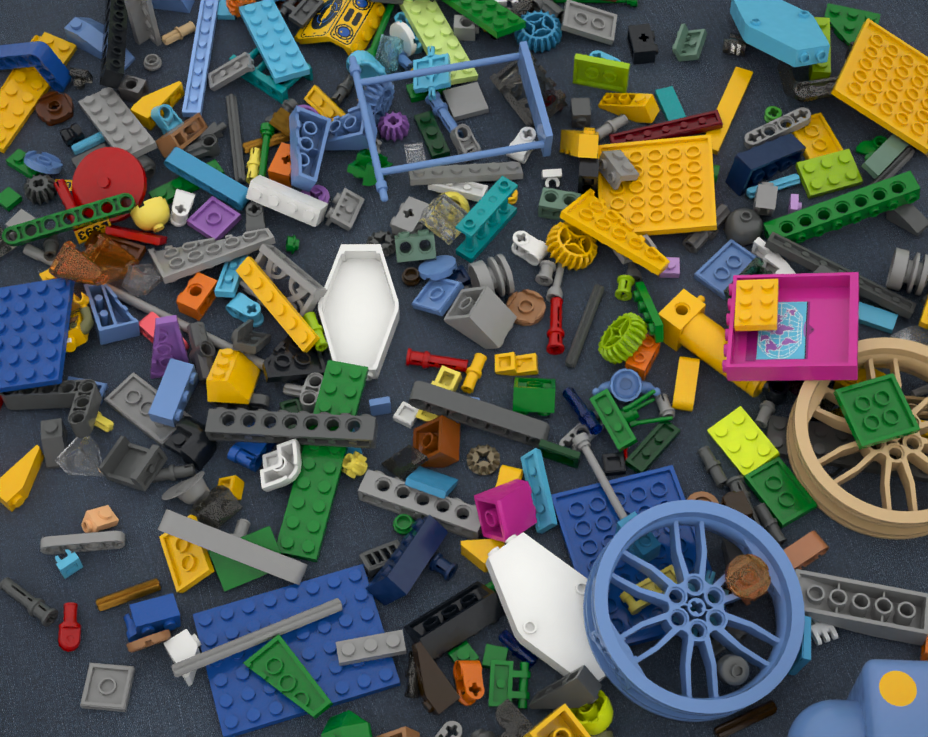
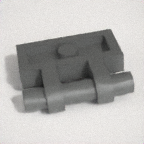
(303, 12)

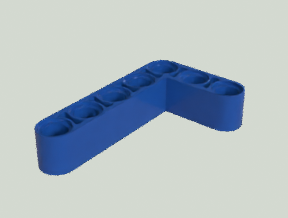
(36, 55)

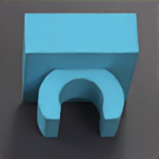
(69, 564)

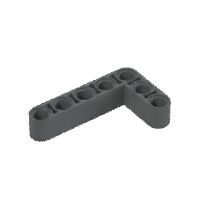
(79, 395)

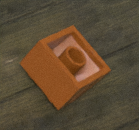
(438, 441)

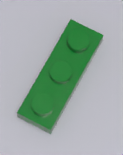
(613, 420)

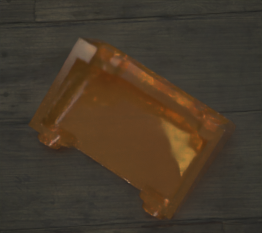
(94, 266)

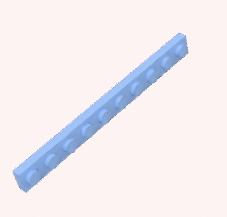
(200, 58)

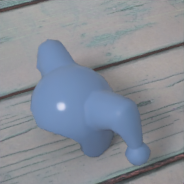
(626, 385)

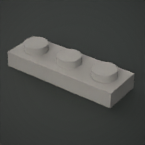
(371, 647)

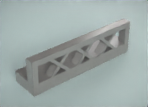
(143, 21)

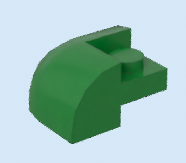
(363, 167)

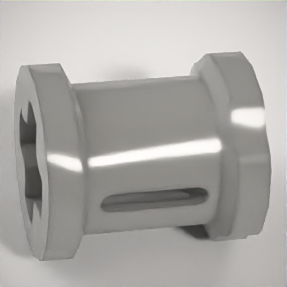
(546, 272)

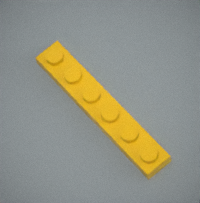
(277, 304)

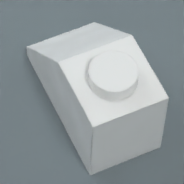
(183, 647)

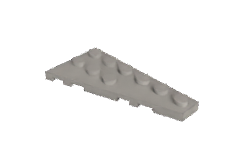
(206, 253)

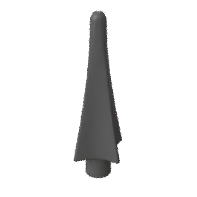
(213, 129)

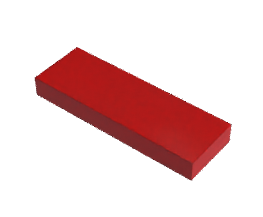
(136, 235)

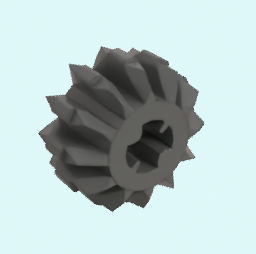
(40, 189)

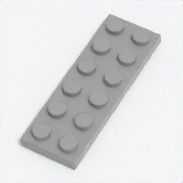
(117, 122)

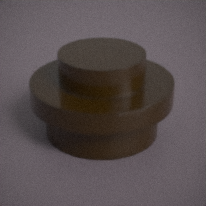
(411, 276)

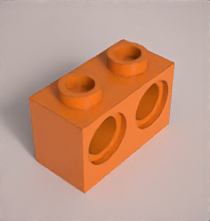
(645, 357)

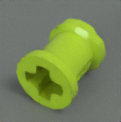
(624, 287)

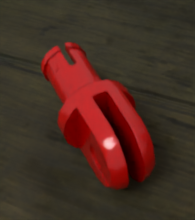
(69, 630)

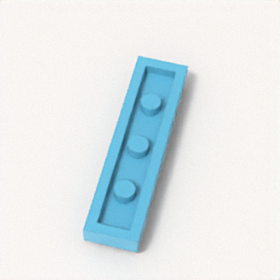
(536, 476)

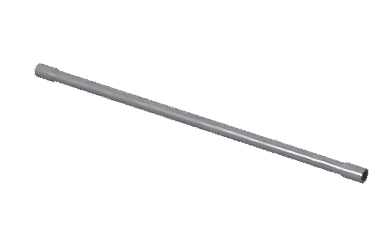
(219, 343)

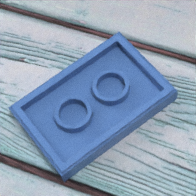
(720, 268)

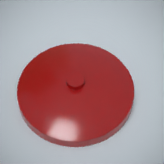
(107, 174)

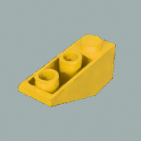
(636, 106)

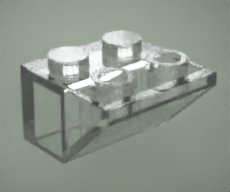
(442, 217)

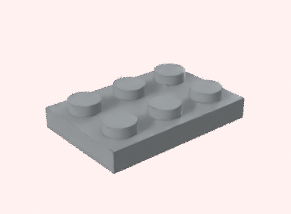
(589, 22)

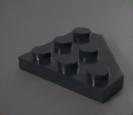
(291, 363)

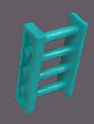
(266, 83)
(486, 219)

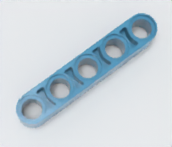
(207, 178)

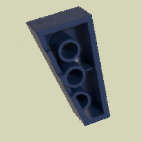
(763, 162)
(407, 561)

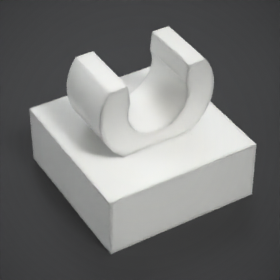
(551, 174)

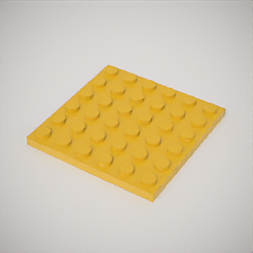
(887, 84)
(672, 187)

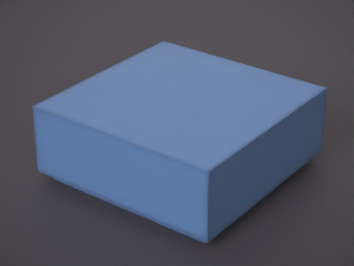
(380, 406)

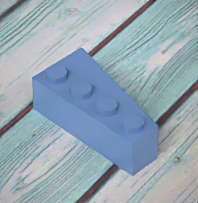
(307, 146)

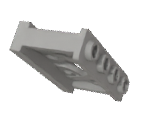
(306, 283)

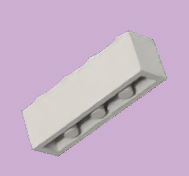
(287, 200)

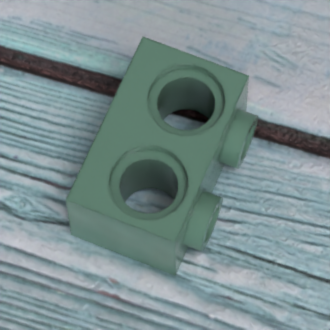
(554, 201)
(415, 252)

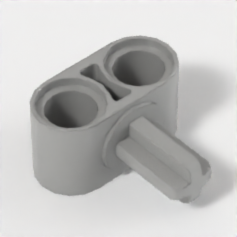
(307, 392)

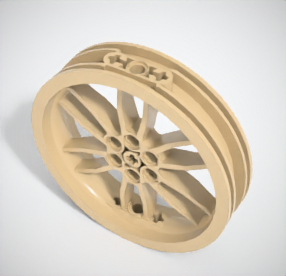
(832, 499)

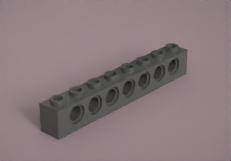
(321, 436)

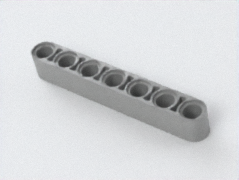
(232, 547)

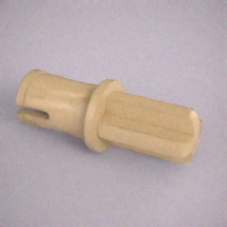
(178, 33)

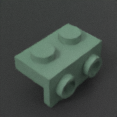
(689, 43)

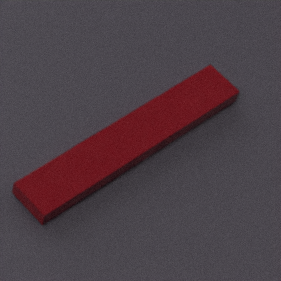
(671, 129)

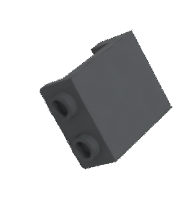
(133, 464)

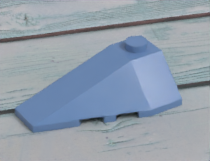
(89, 37)
(349, 132)

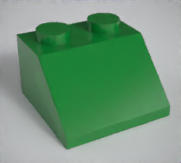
(534, 395)

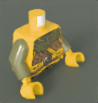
(80, 324)

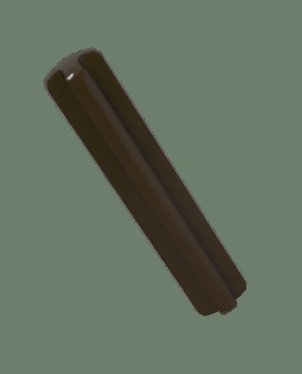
(745, 719)

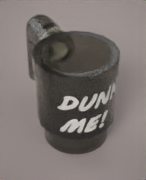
(734, 45)

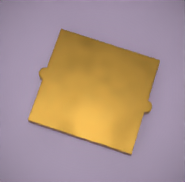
(281, 121)

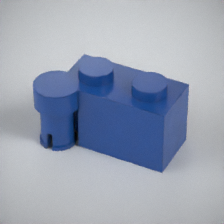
(249, 453)
(152, 617)

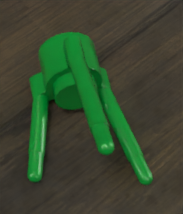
(631, 414)

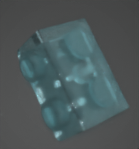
(388, 52)

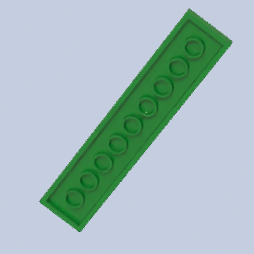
(321, 466)

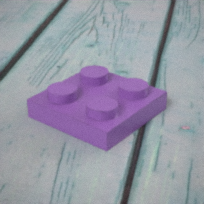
(214, 219)

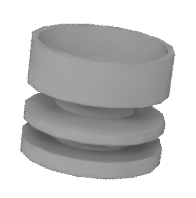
(907, 271)
(495, 276)

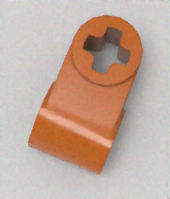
(468, 680)

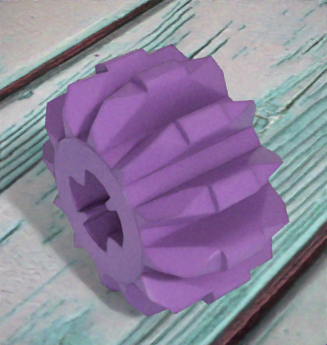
(393, 126)

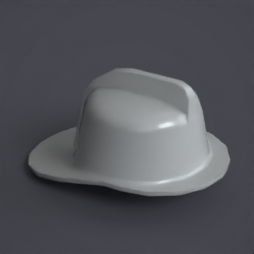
(189, 490)

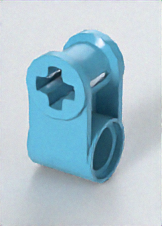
(169, 120)
(244, 309)

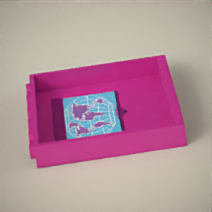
(813, 333)

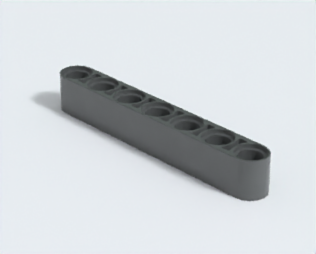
(478, 414)

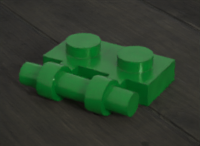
(501, 683)

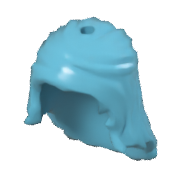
(368, 64)

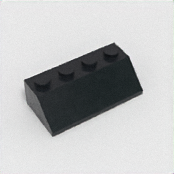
(456, 619)

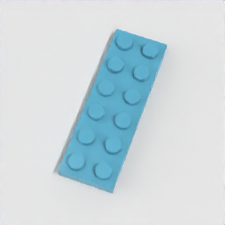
(274, 40)

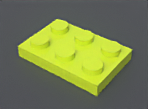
(743, 441)

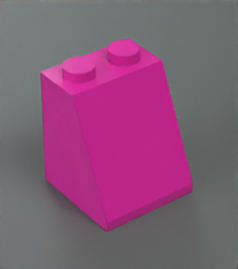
(506, 510)

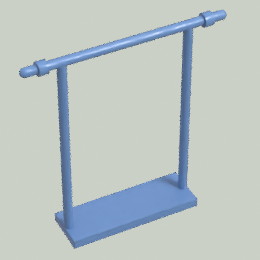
(531, 89)

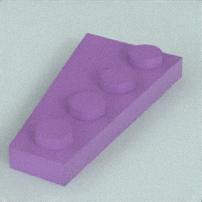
(166, 344)

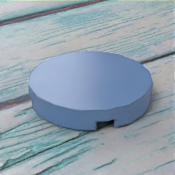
(43, 162)
(437, 268)

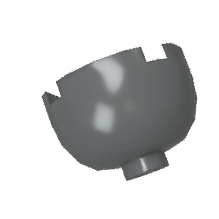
(743, 226)

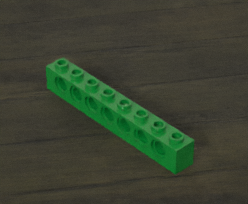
(849, 203)

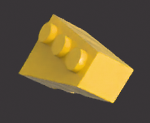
(580, 143)

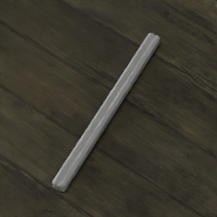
(256, 637)

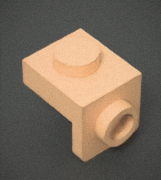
(99, 519)

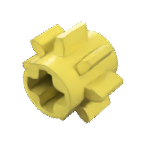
(354, 464)

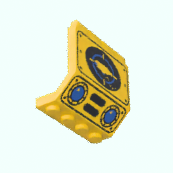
(344, 24)

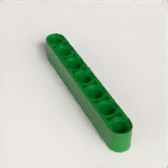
(59, 218)

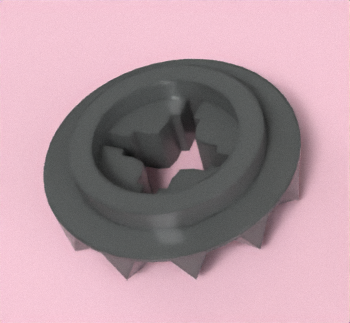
(387, 247)

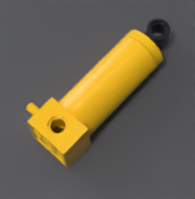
(691, 328)

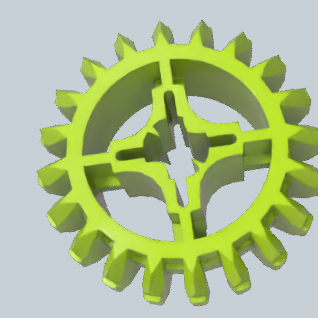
(622, 338)

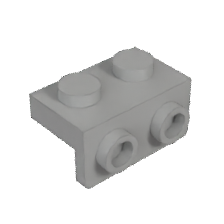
(616, 168)

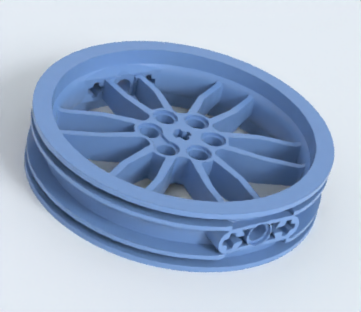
(616, 656)

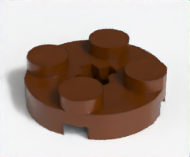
(54, 116)

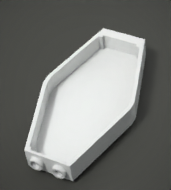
(359, 307)
(543, 603)

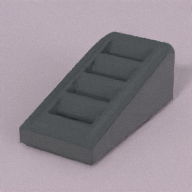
(366, 556)

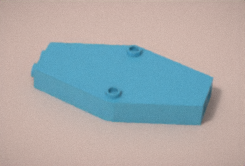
(781, 31)

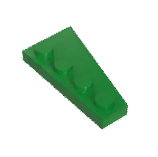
(286, 673)

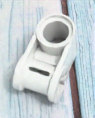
(525, 135)
(181, 207)
(530, 249)

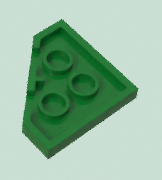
(848, 21)

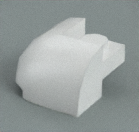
(281, 465)

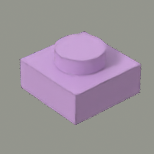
(794, 204)
(673, 269)

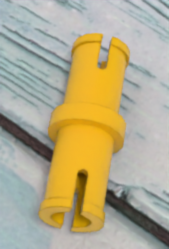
(473, 373)

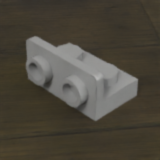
(345, 209)

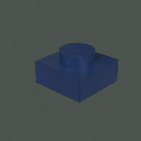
(460, 275)

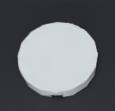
(405, 33)

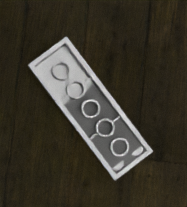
(865, 607)

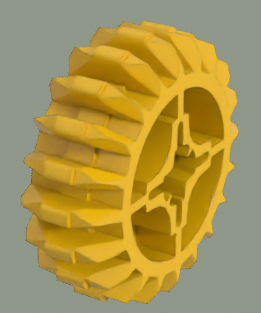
(571, 246)

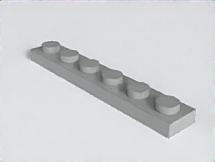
(466, 173)

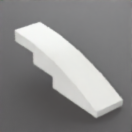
(771, 260)

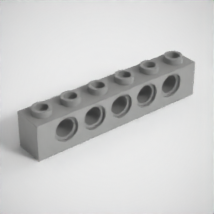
(375, 480)

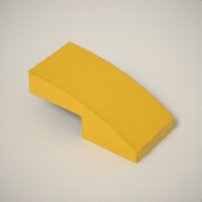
(514, 365)

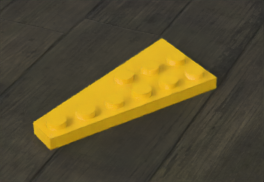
(611, 229)

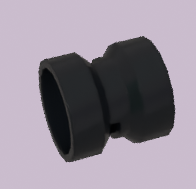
(71, 134)

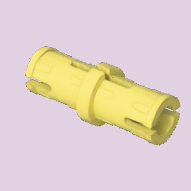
(253, 164)

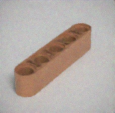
(803, 553)

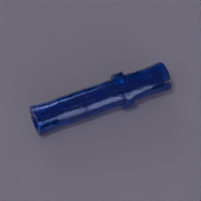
(584, 414)

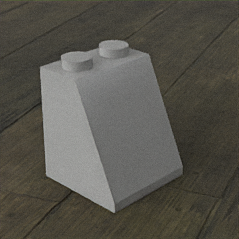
(481, 317)

